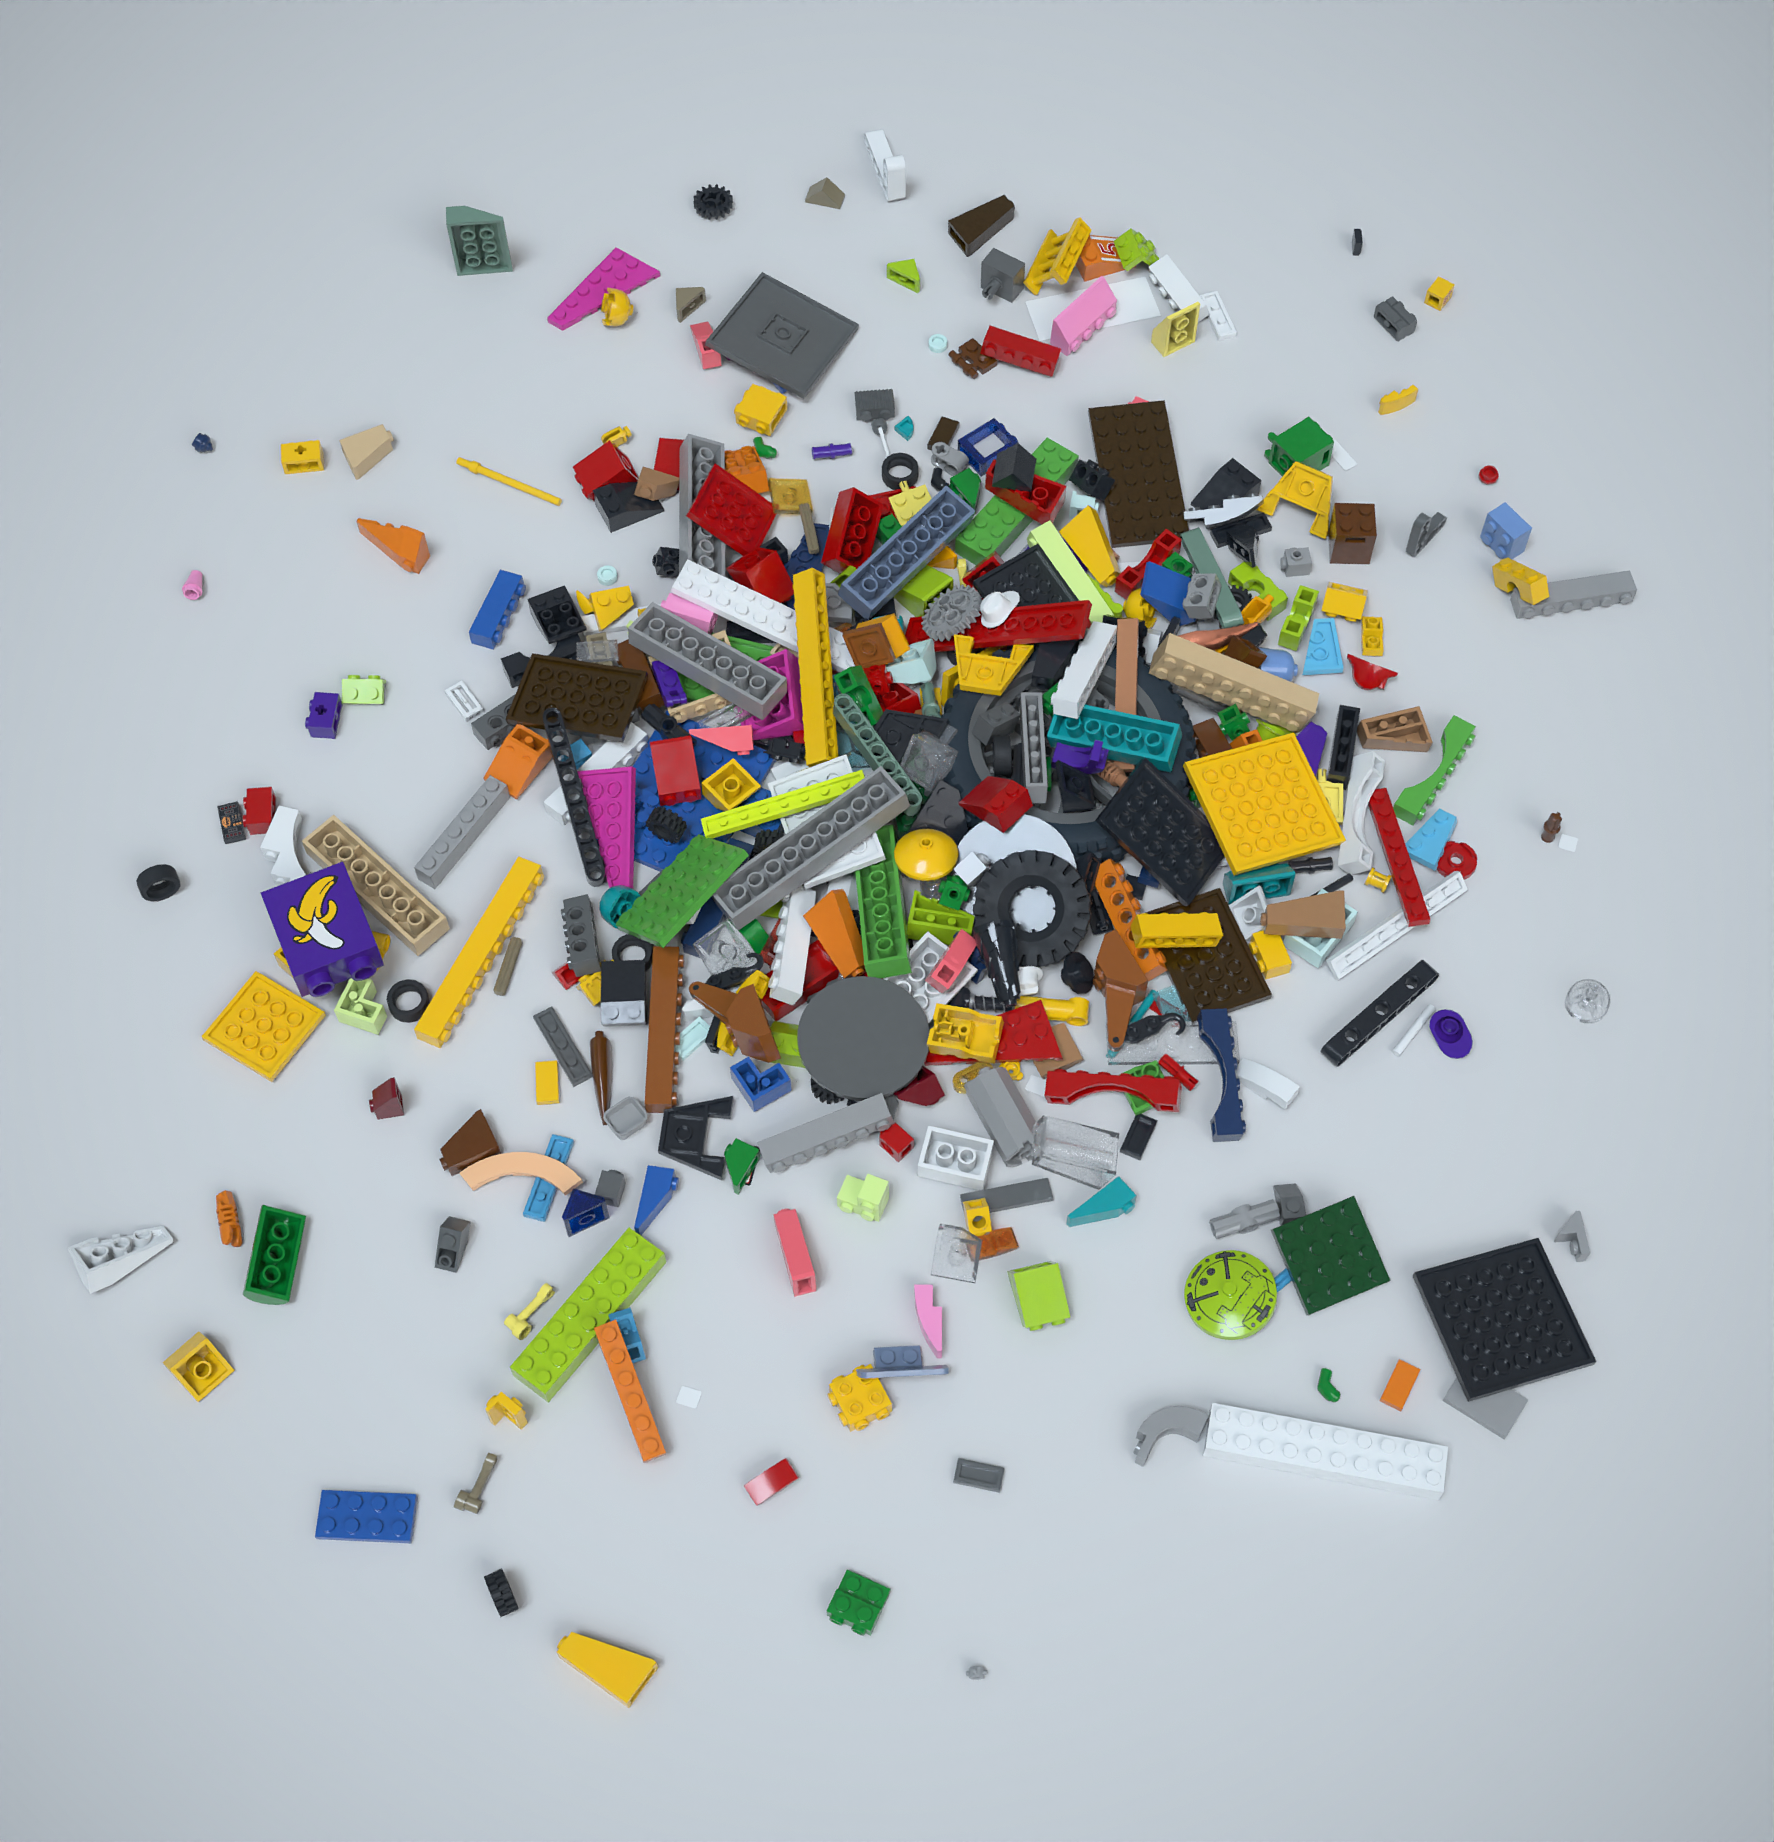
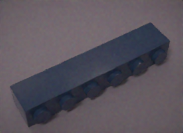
(710, 913)

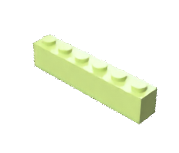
(1069, 568)

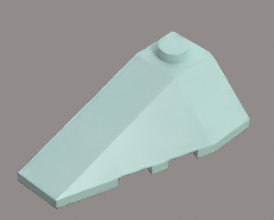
(915, 664)

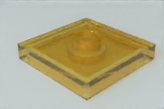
(788, 495)

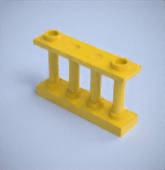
(1066, 256)

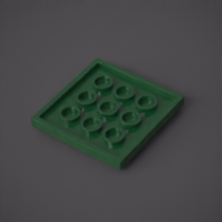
(1330, 1255)

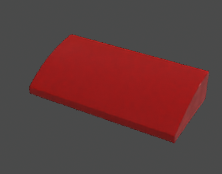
(818, 972)

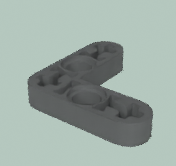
(1423, 531)

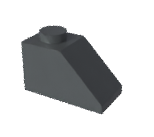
(1289, 1202)

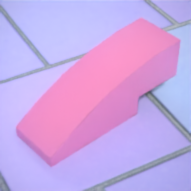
(929, 1318)

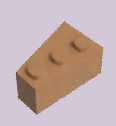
(1396, 731)

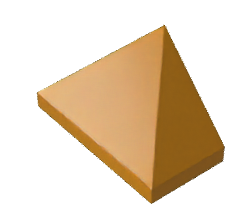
(944, 559)

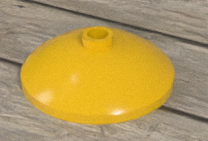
(926, 854)

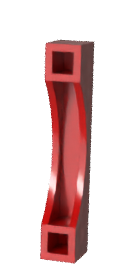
(1067, 1087)

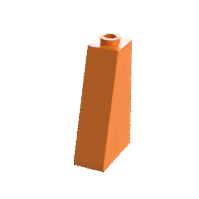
(838, 933)

